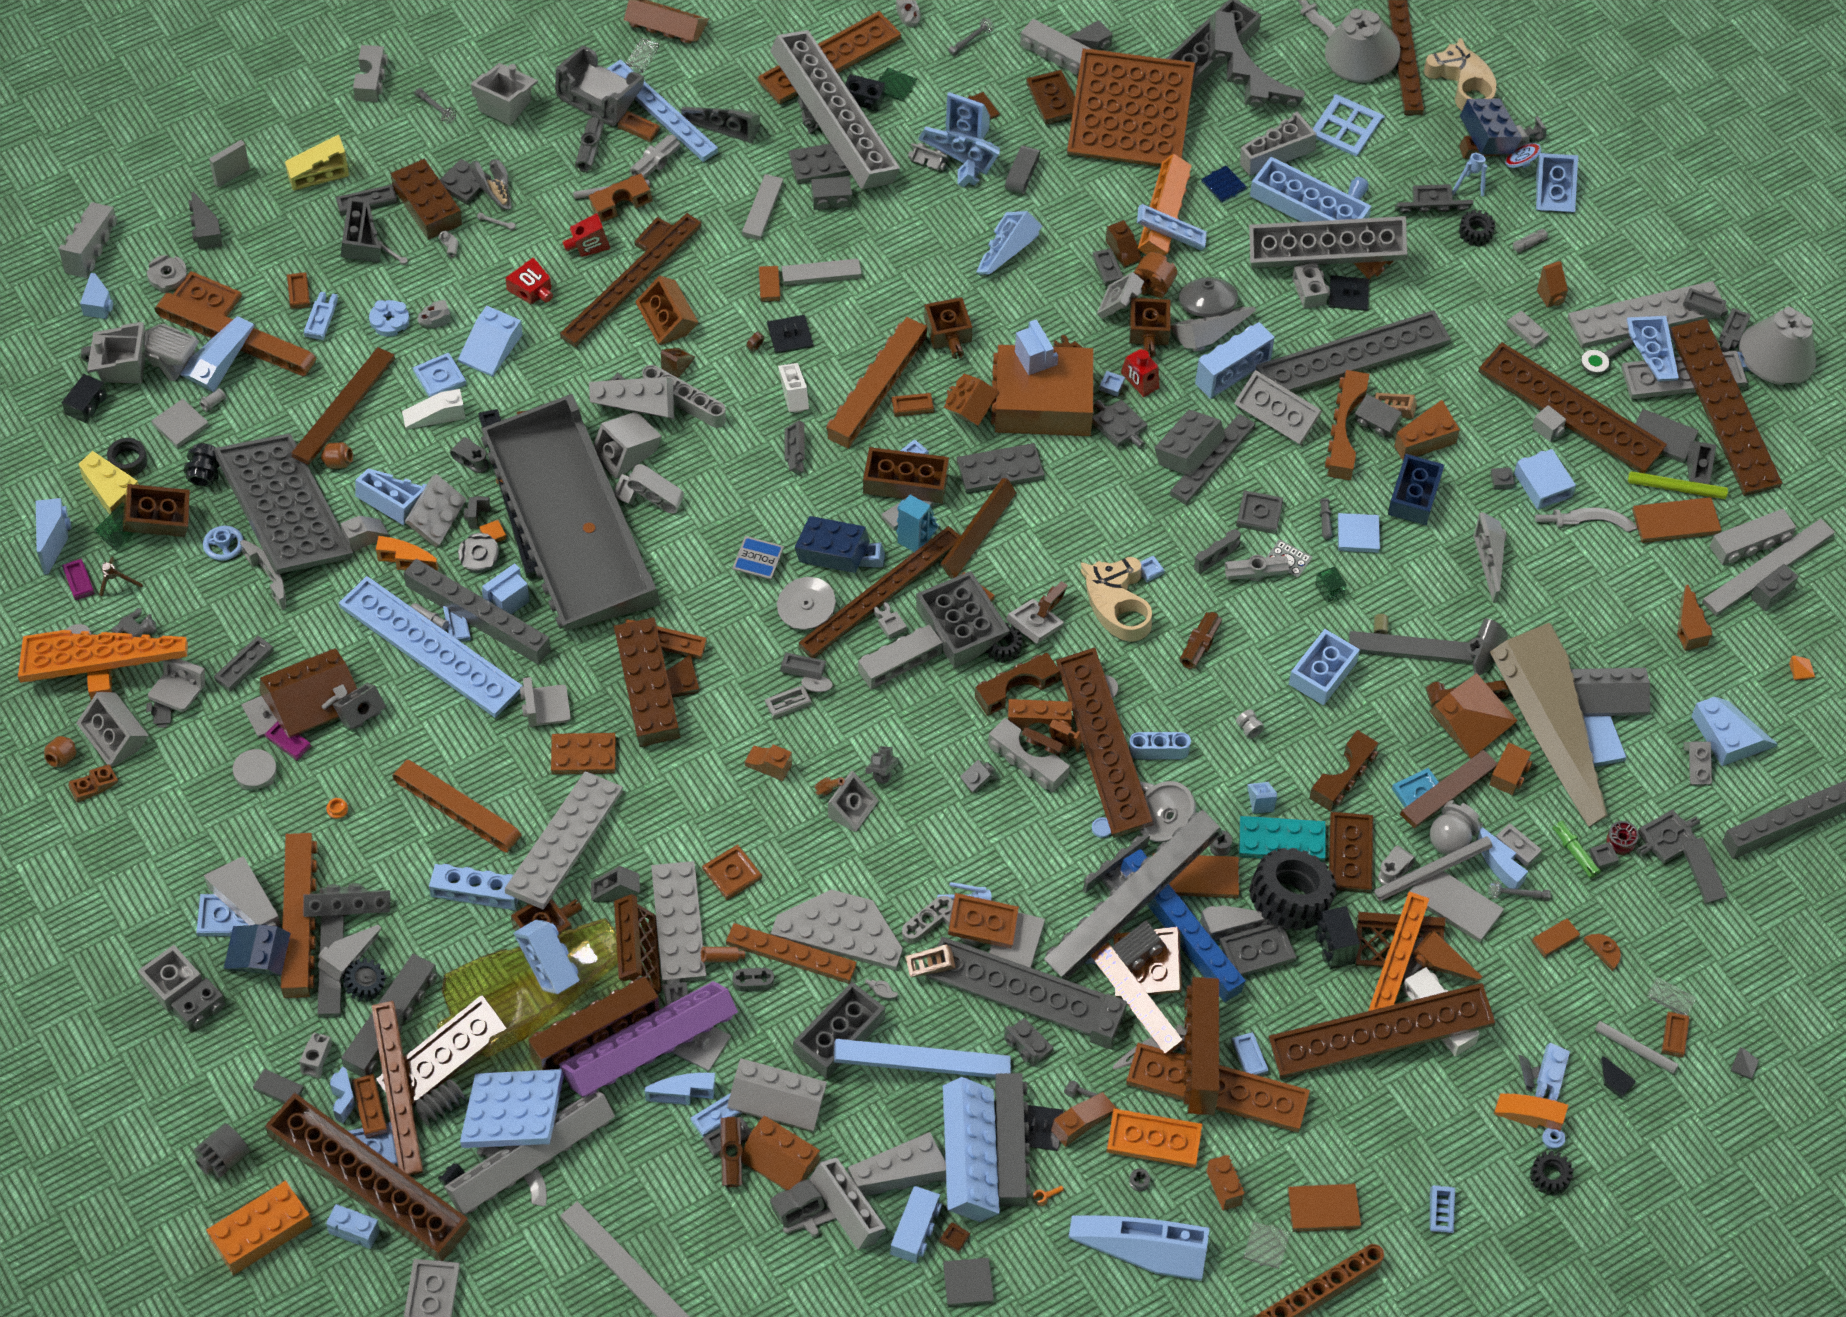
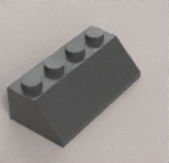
(1613, 691)

